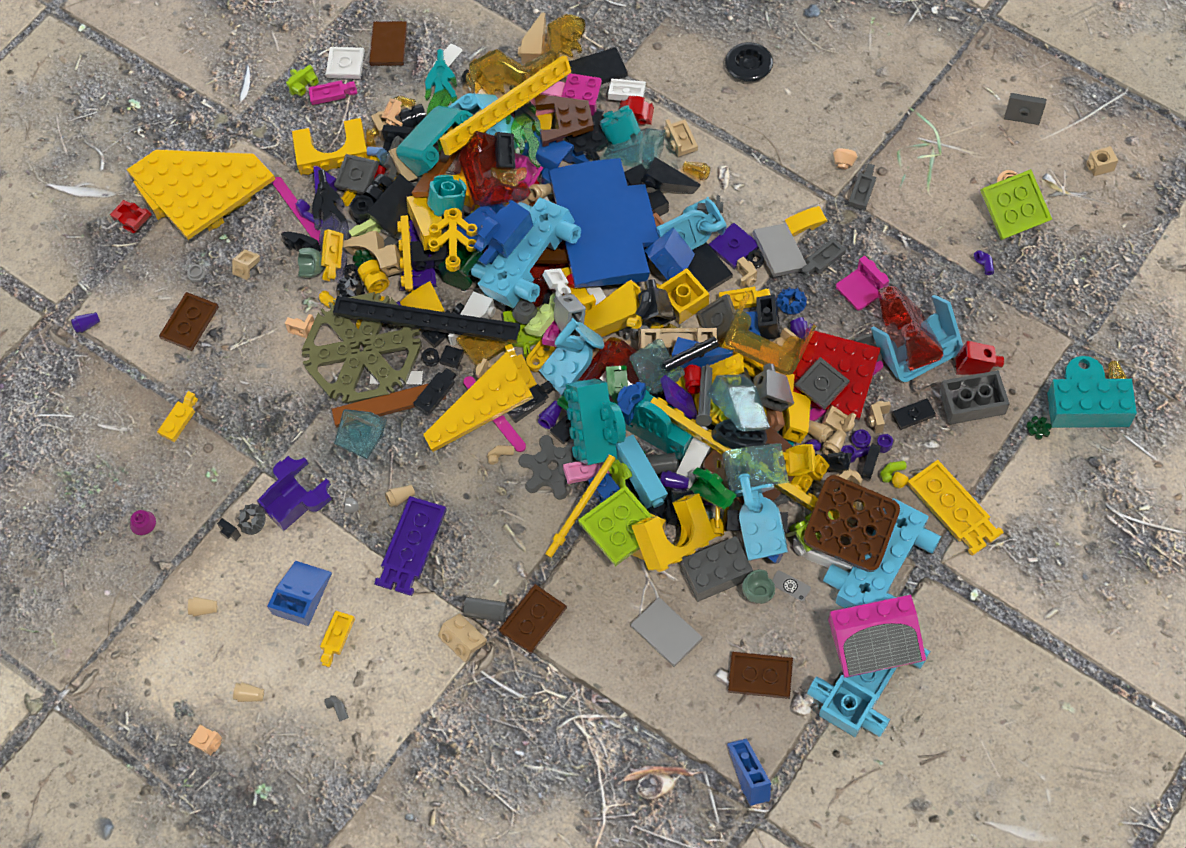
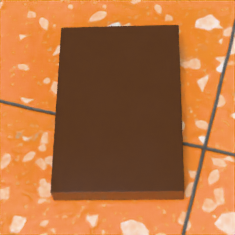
(388, 43)
(188, 321)
(532, 619)
(760, 675)

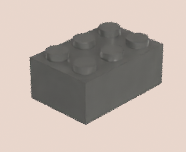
(974, 397)
(716, 568)

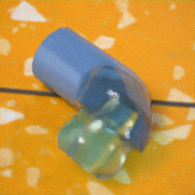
(380, 152)

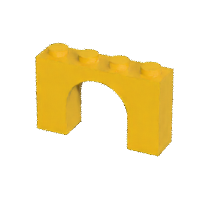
(308, 156)
(695, 534)

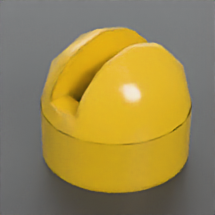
(899, 480)

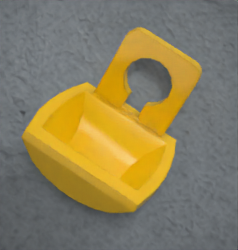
(800, 460)

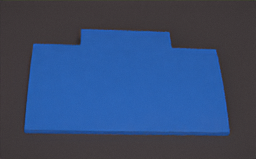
(612, 220)

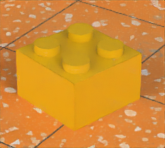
(685, 295)

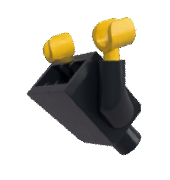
(653, 307)

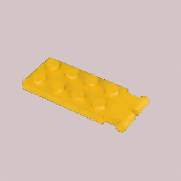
(954, 507)

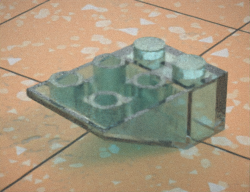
(639, 148)
(739, 401)
(762, 463)

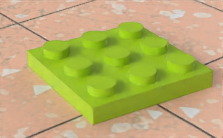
(1016, 204)
(611, 524)

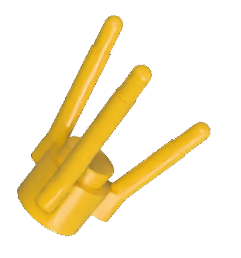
(719, 525)

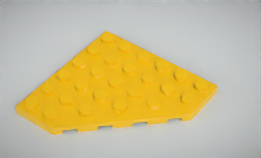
(199, 185)

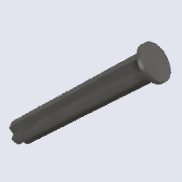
(704, 417)

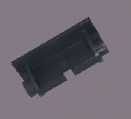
(837, 461)

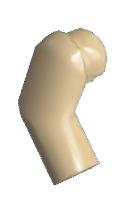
(499, 450)

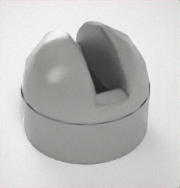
(351, 505)

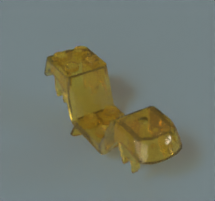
(498, 68)

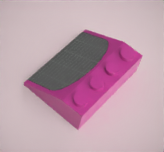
(877, 636)

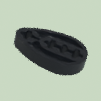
(731, 437)

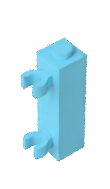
(643, 478)

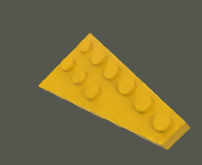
(488, 398)

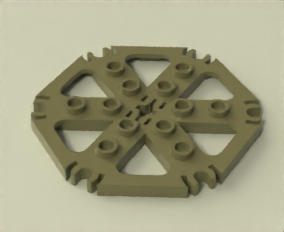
(355, 360)

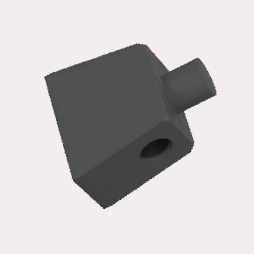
(773, 389)

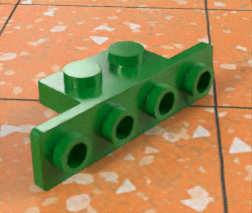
(711, 488)

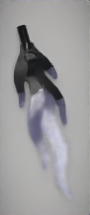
(332, 217)

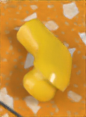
(326, 298)

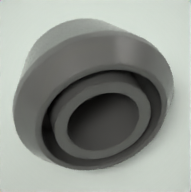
(524, 311)

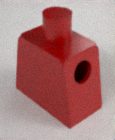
(977, 359)

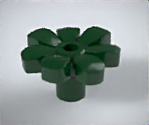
(361, 257)
(1039, 427)

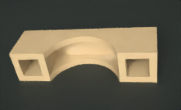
(670, 335)

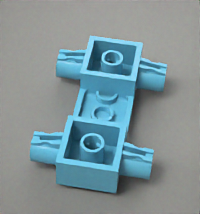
(510, 277)
(879, 582)
(861, 693)

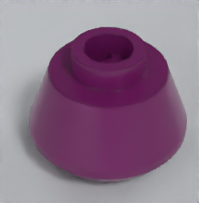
(142, 522)

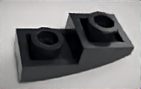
(298, 241)

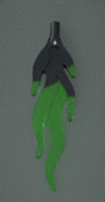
(522, 126)

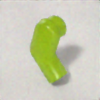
(891, 467)

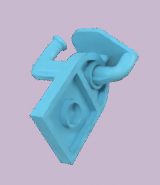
(695, 225)
(571, 355)
(764, 529)

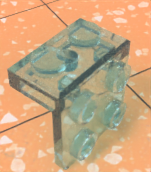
(649, 366)

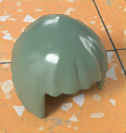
(309, 262)
(758, 587)

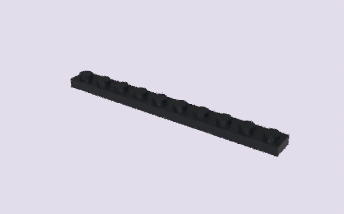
(426, 319)

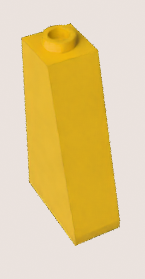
(422, 217)
(614, 310)

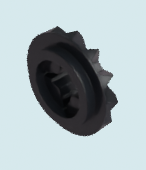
(348, 281)

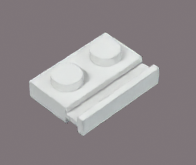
(621, 89)

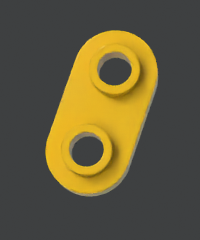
(539, 355)

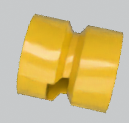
(373, 277)

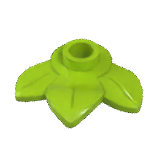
(620, 473)

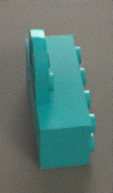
(1089, 398)
(594, 421)
(656, 428)

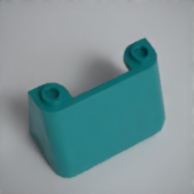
(417, 148)

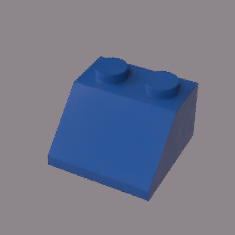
(670, 254)

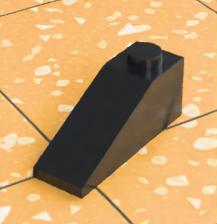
(666, 178)

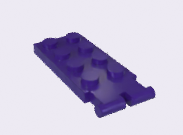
(411, 545)

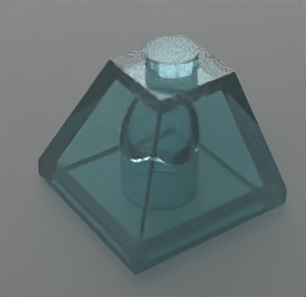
(360, 432)

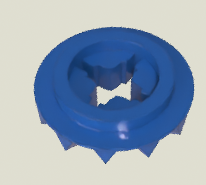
(796, 306)

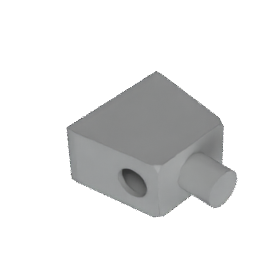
(567, 308)

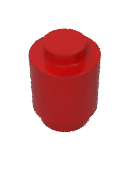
(692, 378)

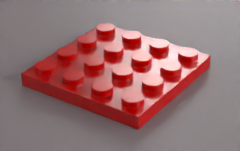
(848, 357)

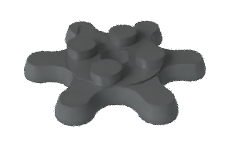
(539, 465)

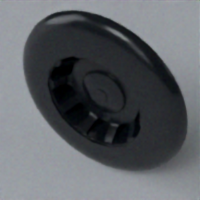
(748, 67)

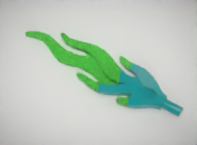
(444, 92)

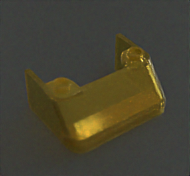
(761, 349)

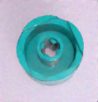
(619, 125)
(446, 194)

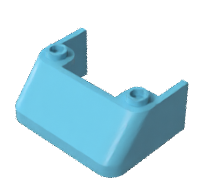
(474, 102)
(944, 327)

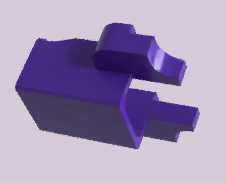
(287, 499)

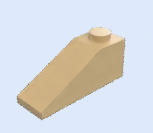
(533, 41)

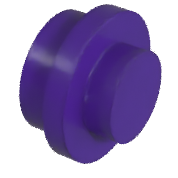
(861, 438)

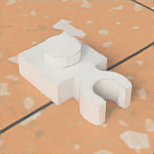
(556, 280)

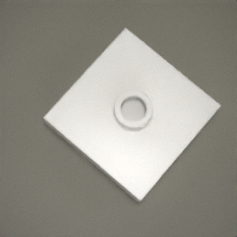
(345, 62)

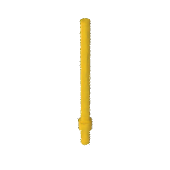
(559, 538)

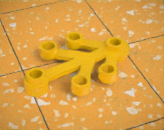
(452, 235)

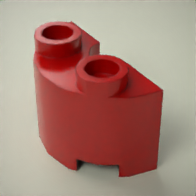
(642, 110)
(130, 216)

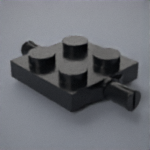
(589, 142)

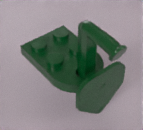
(461, 277)

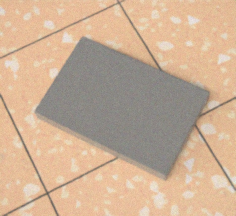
(779, 249)
(666, 632)

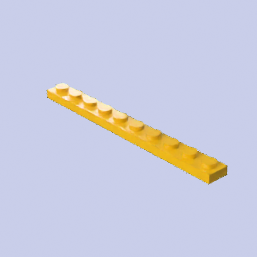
(505, 105)
(690, 426)

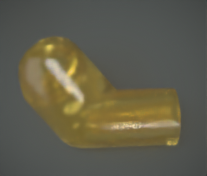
(405, 101)
(370, 134)

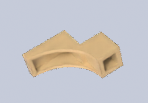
(388, 255)

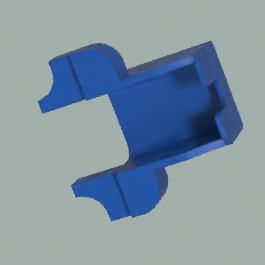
(552, 155)
(503, 232)

